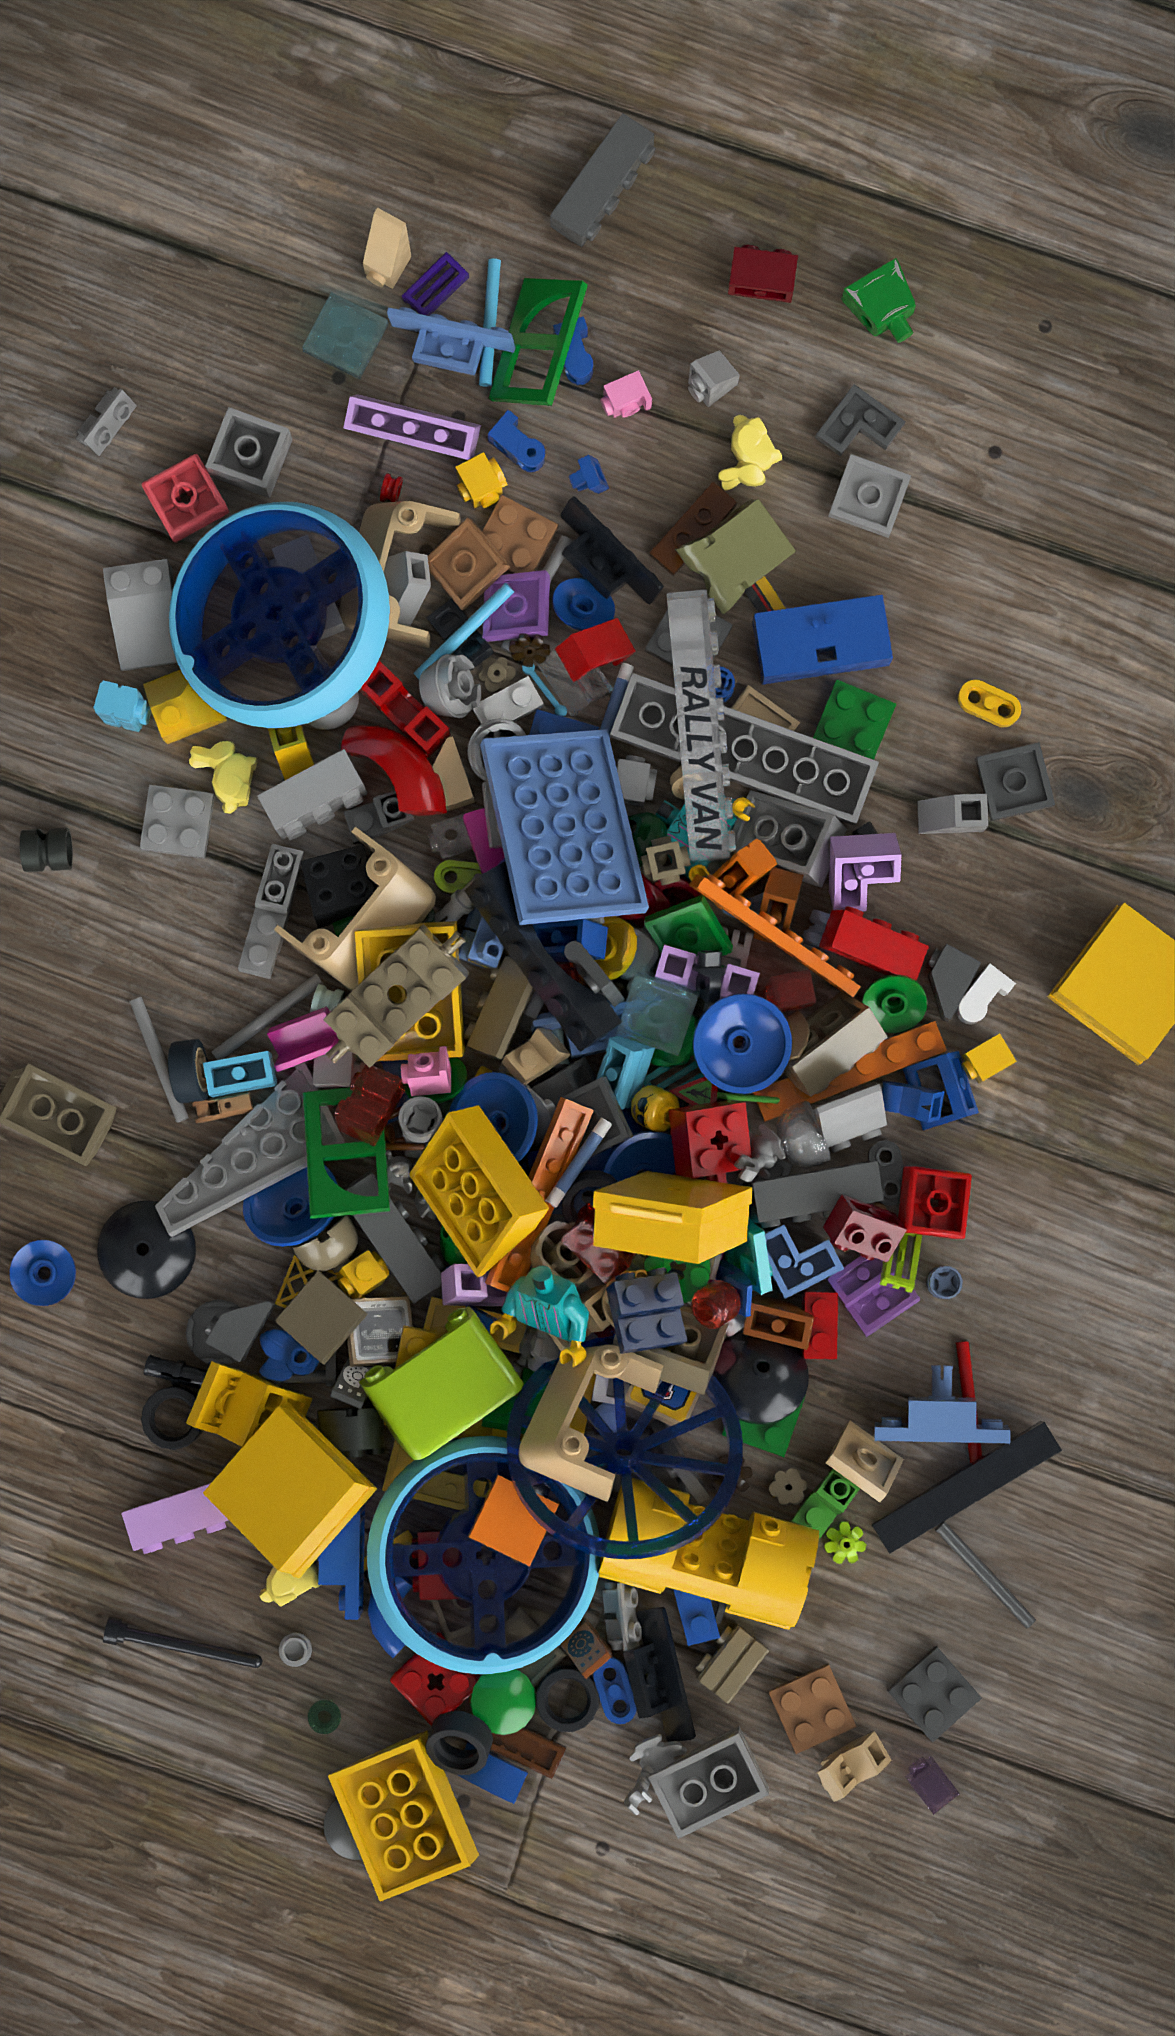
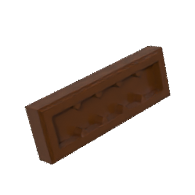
(700, 518)
(530, 1750)

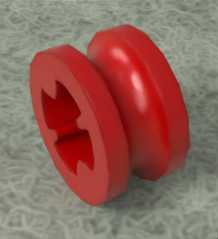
(391, 488)

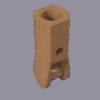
(228, 1106)

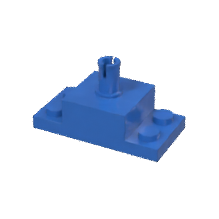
(344, 1565)

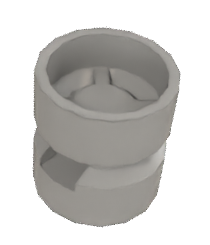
(419, 1120)

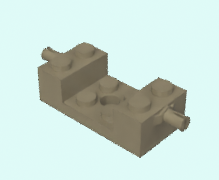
(367, 1017)

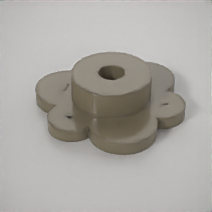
(492, 682)
(795, 1494)

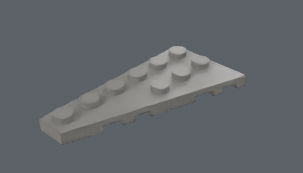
(251, 1157)

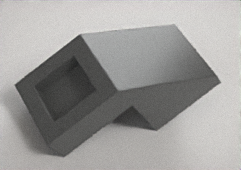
(377, 817)
(565, 1081)

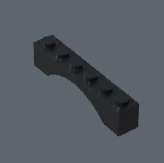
(578, 1010)

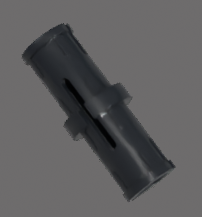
(173, 1371)

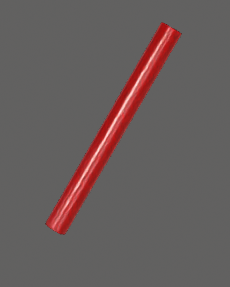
(967, 1389)

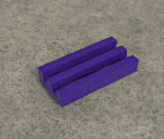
(416, 305)

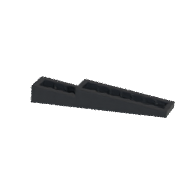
(967, 1486)

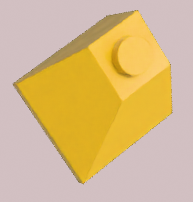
(179, 708)

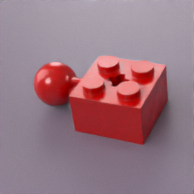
(709, 1138)

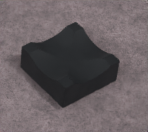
(337, 884)

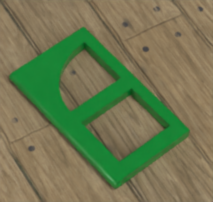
(533, 297)
(325, 1196)

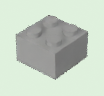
(249, 452)

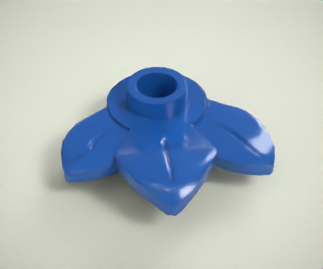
(283, 1355)

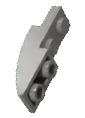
(271, 909)

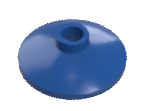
(581, 604)
(27, 1266)

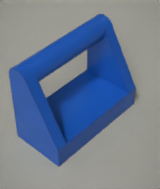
(955, 1083)

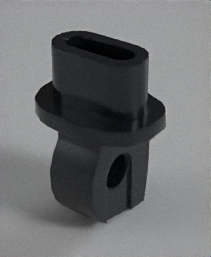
(709, 974)

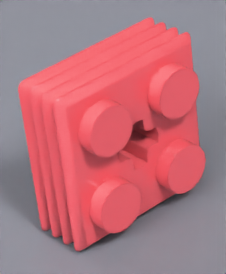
(165, 493)

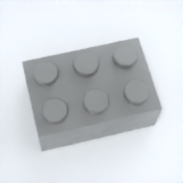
(313, 795)

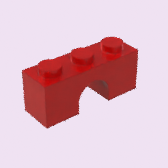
(404, 711)

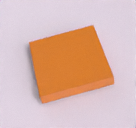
(507, 1524)

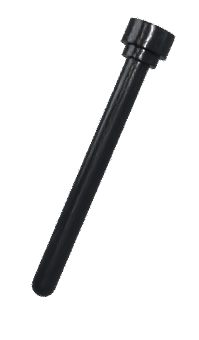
(118, 1632)

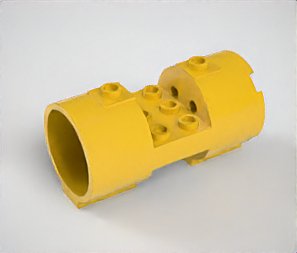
(749, 1565)

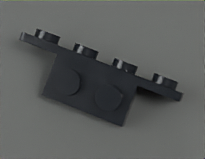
(604, 558)
(658, 1678)

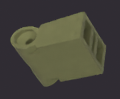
(737, 553)

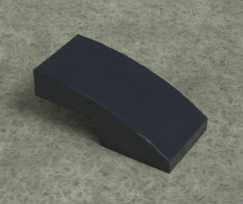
(450, 618)

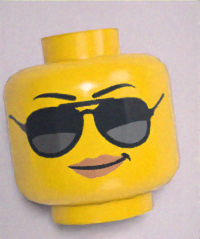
(652, 1106)

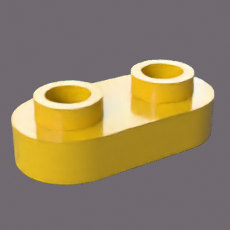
(989, 701)

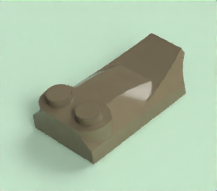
(55, 1113)

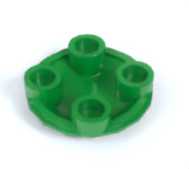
(503, 1701)

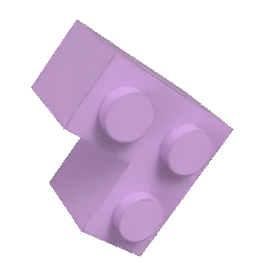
(859, 862)

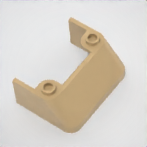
(377, 529)
(397, 901)
(561, 1451)

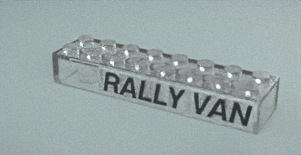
(698, 725)

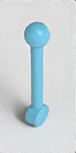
(560, 710)

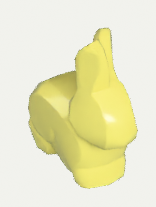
(752, 450)
(231, 773)
(284, 1588)

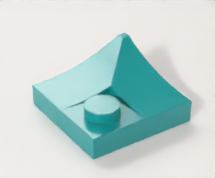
(753, 1259)

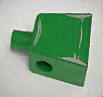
(882, 301)

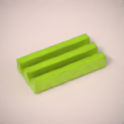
(897, 1280)

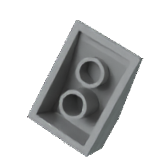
(139, 612)
(791, 833)
(852, 1117)
(709, 1783)

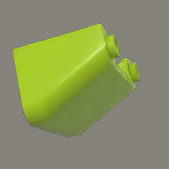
(443, 1386)

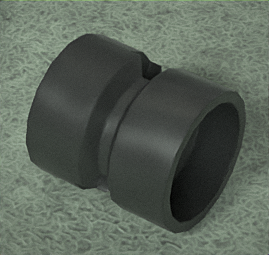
(44, 850)

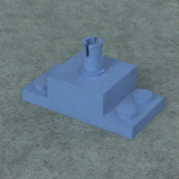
(942, 1418)

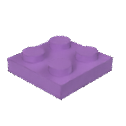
(523, 611)

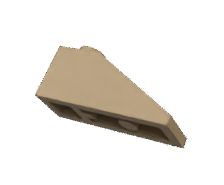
(386, 250)

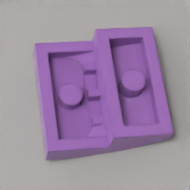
(865, 1299)

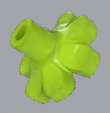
(838, 1539)

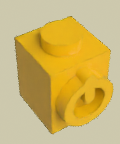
(480, 481)
(362, 1275)

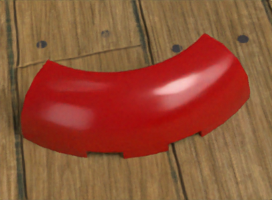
(406, 764)

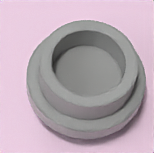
(295, 1649)

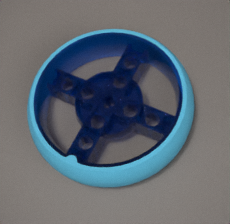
(234, 543)
(391, 1560)

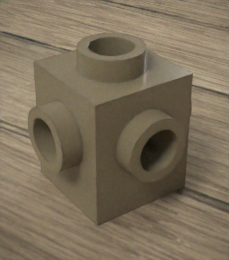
(679, 859)

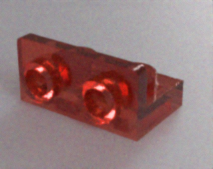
(601, 1261)

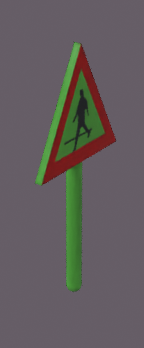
(703, 1091)

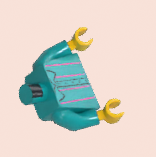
(678, 830)
(547, 1305)

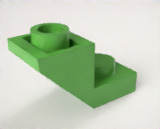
(826, 1502)

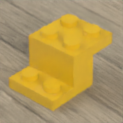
(239, 1403)

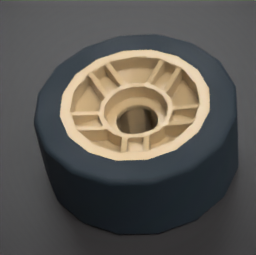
(187, 1070)

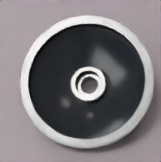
(160, 1269)
(759, 1395)

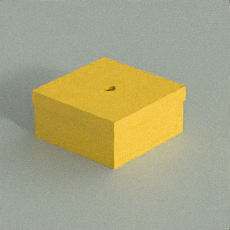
(1123, 984)
(671, 1216)
(289, 1491)

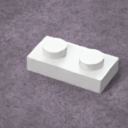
(510, 703)

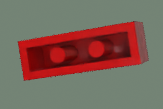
(873, 943)

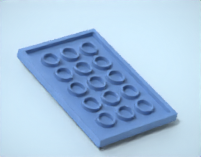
(563, 826)

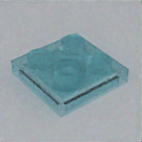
(345, 335)
(657, 1013)

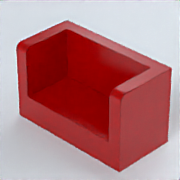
(595, 648)

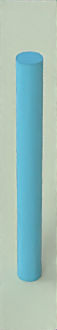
(490, 317)
(469, 626)

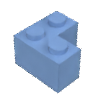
(798, 1270)

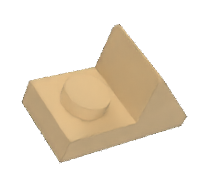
(535, 1056)

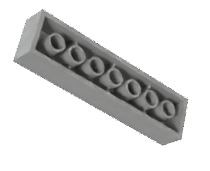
(757, 752)

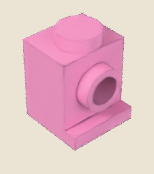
(626, 396)
(428, 1073)

